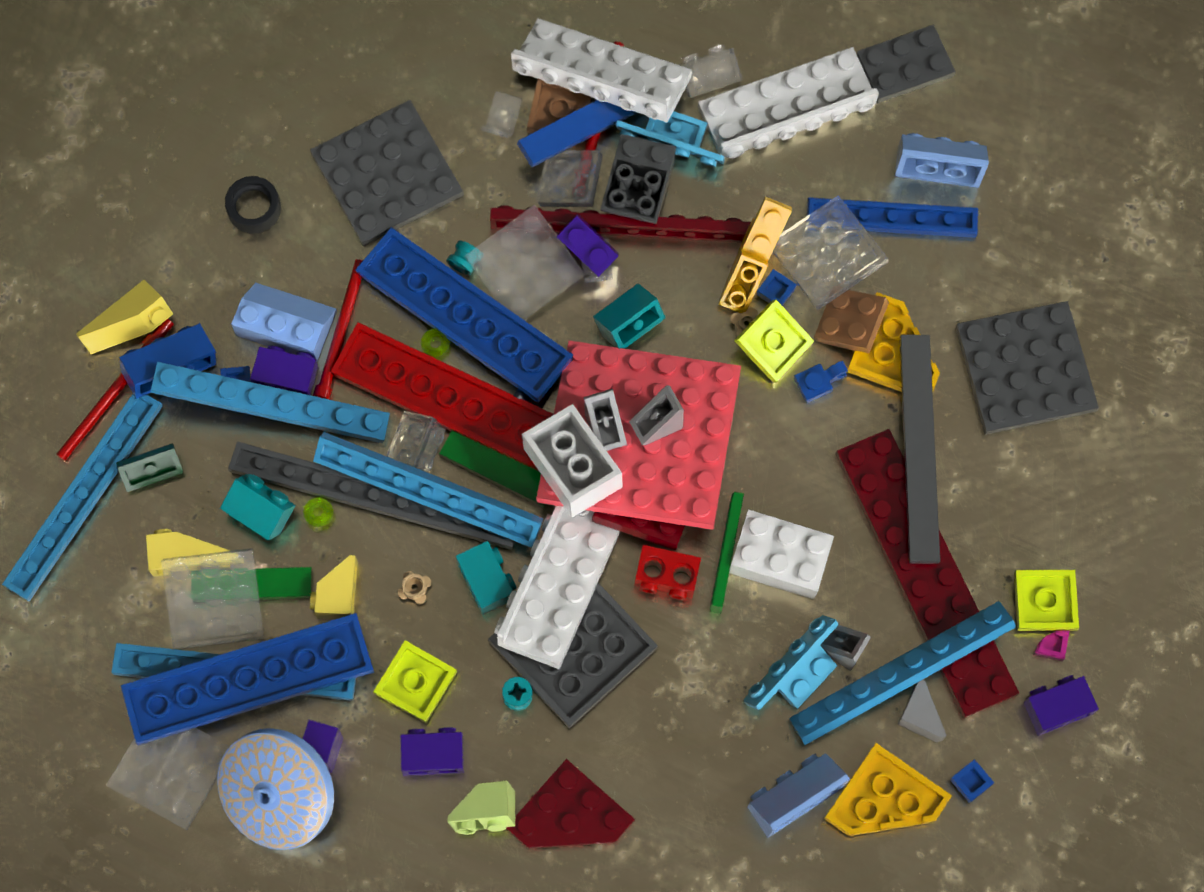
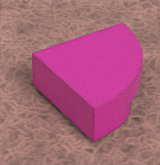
(1053, 646)

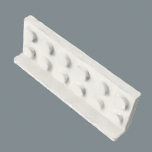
(601, 70)
(787, 103)
(556, 586)

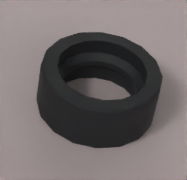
(245, 185)

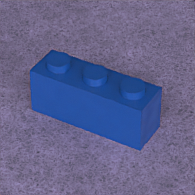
(186, 349)

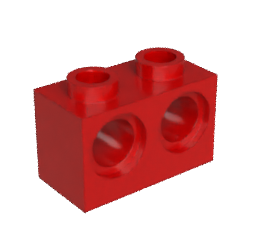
(669, 564)

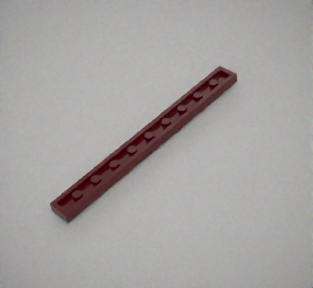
(671, 227)

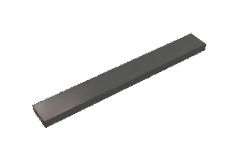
(919, 450)

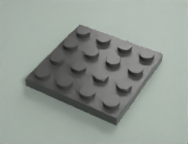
(386, 172)
(1026, 367)
(599, 658)

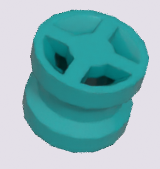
(458, 261)
(517, 700)

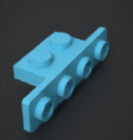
(679, 131)
(798, 670)

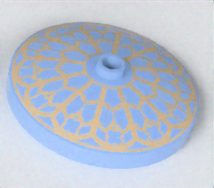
(275, 789)

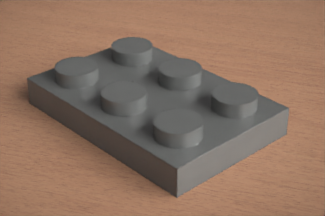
(906, 63)

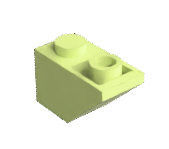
(485, 807)

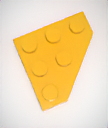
(883, 361)
(886, 797)

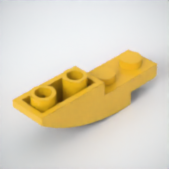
(754, 255)

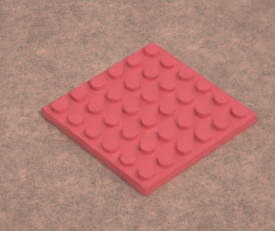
(674, 476)

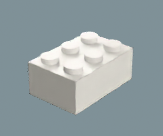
(572, 460)
(781, 554)

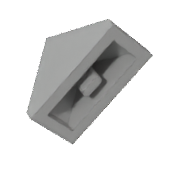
(658, 417)
(604, 419)
(845, 645)
(921, 714)

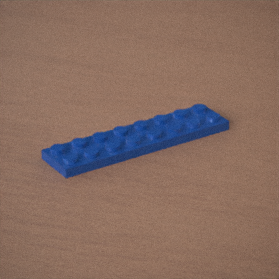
(465, 314)
(246, 679)

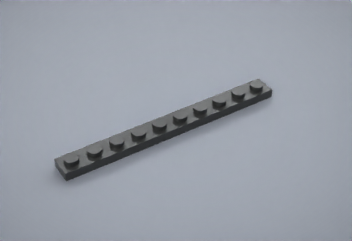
(339, 487)

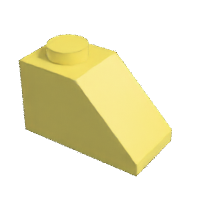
(336, 591)

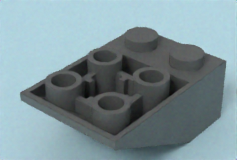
(639, 179)

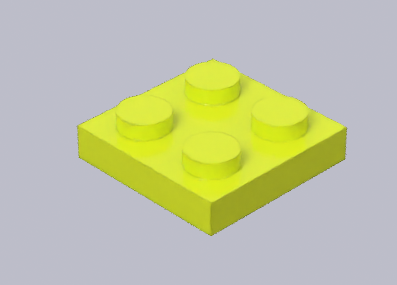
(774, 340)
(1046, 600)
(415, 681)

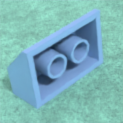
(941, 160)
(283, 320)
(797, 793)

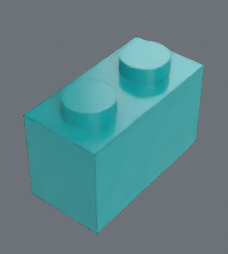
(629, 317)
(258, 506)
(485, 576)

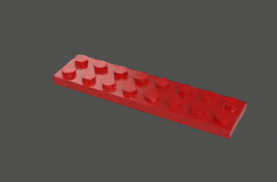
(439, 391)

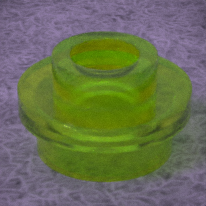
(431, 335)
(324, 518)

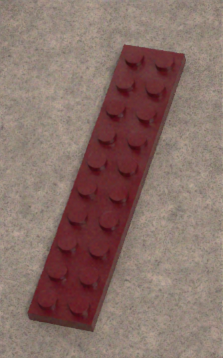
(931, 590)

